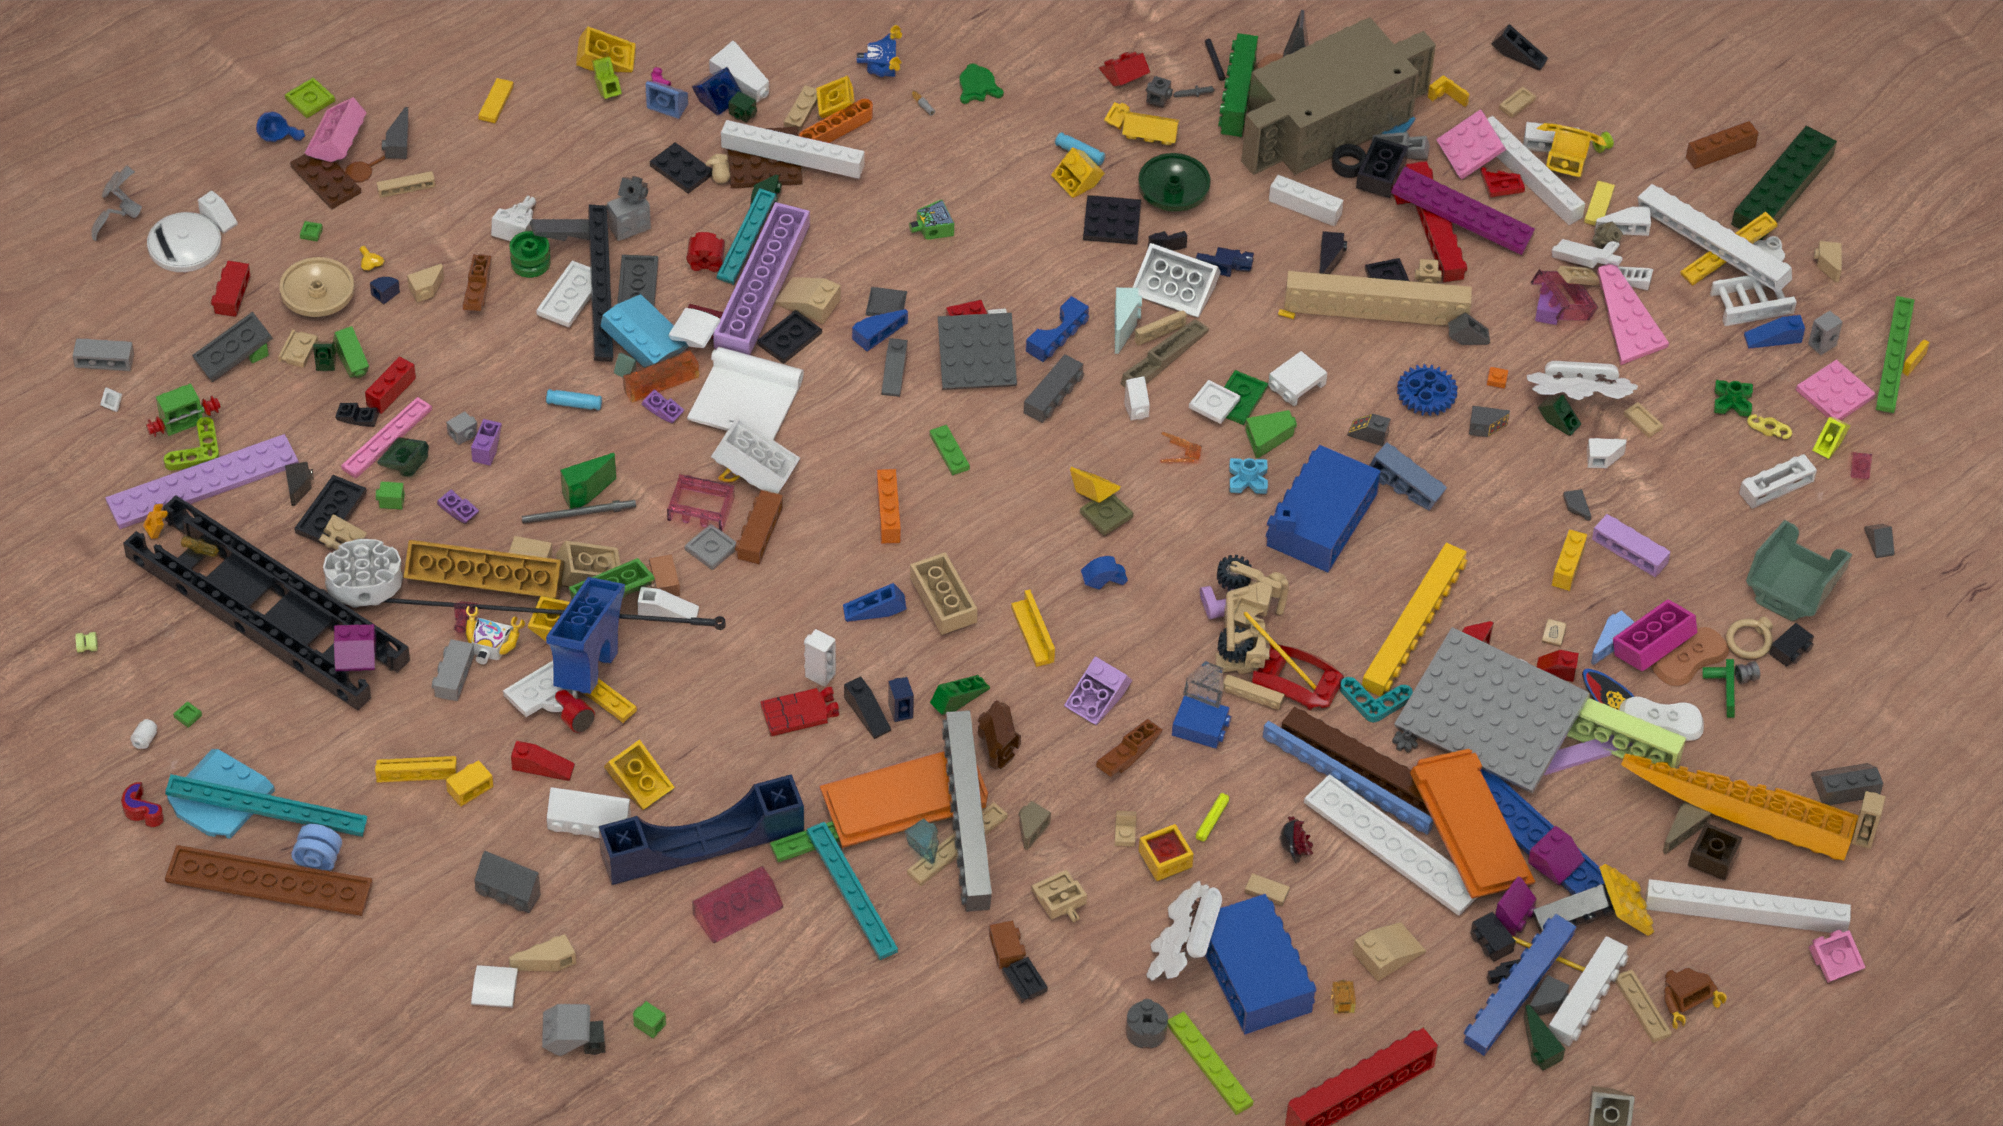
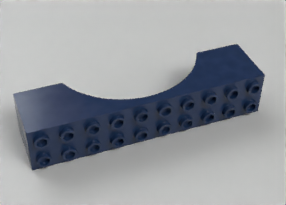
(762, 816)

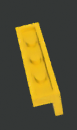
(1034, 630)
(415, 769)

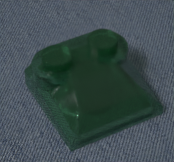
(405, 456)

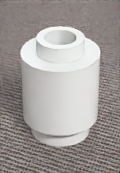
(143, 734)

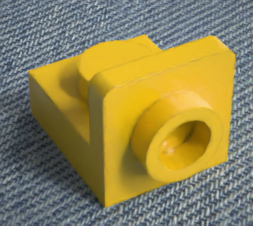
(1117, 115)

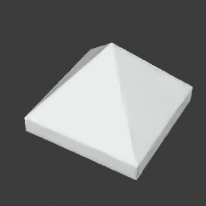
(111, 399)

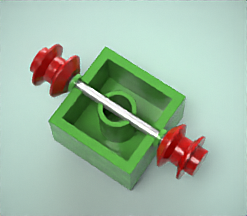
(180, 410)

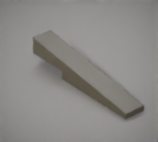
(1166, 352)

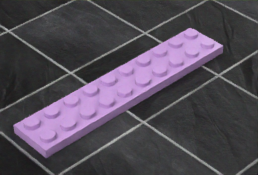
(203, 480)

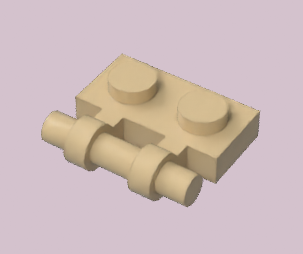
(340, 530)

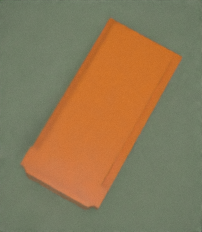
(891, 799)
(1470, 822)

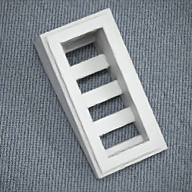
(1644, 276)

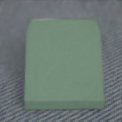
(624, 365)

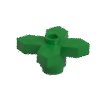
(1733, 396)

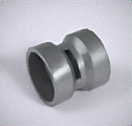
(1747, 672)

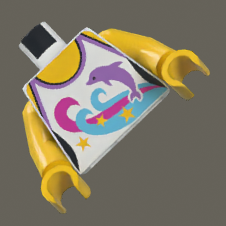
(491, 638)

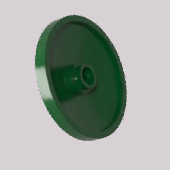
(1174, 182)

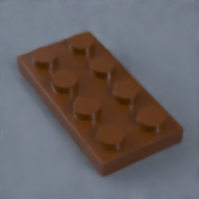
(326, 180)

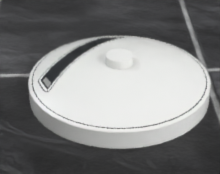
(184, 242)

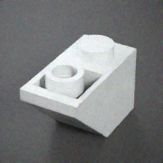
(1604, 452)

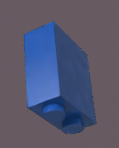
(1201, 722)

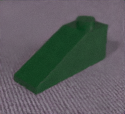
(1543, 1045)

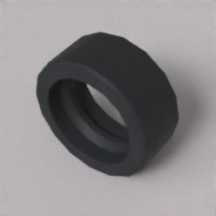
(1351, 150)

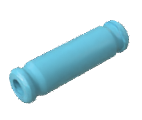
(1067, 142)
(574, 399)

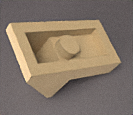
(1125, 828)

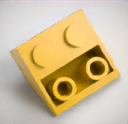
(1077, 172)

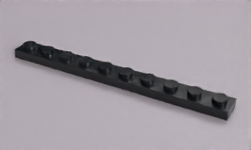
(599, 280)

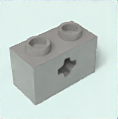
(1825, 332)

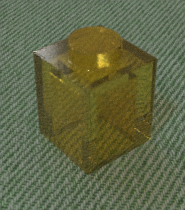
(1343, 997)

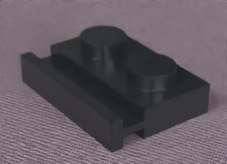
(1024, 979)

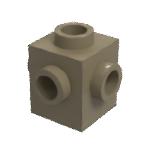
(1606, 233)

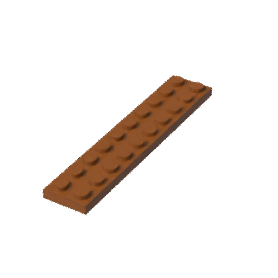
(269, 880)

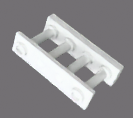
(1750, 312)

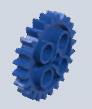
(1427, 390)

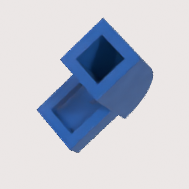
(1102, 570)

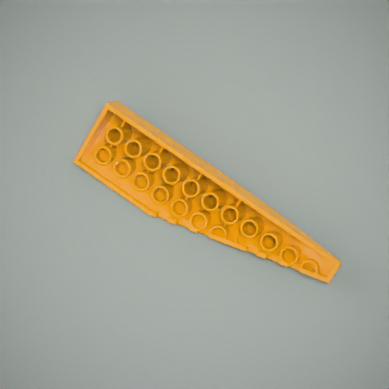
(1771, 812)

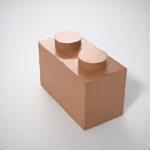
(664, 574)

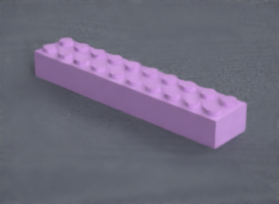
(762, 278)

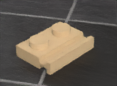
(298, 348)

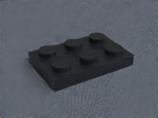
(681, 167)

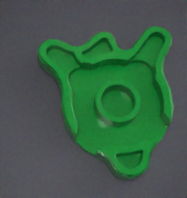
(977, 83)

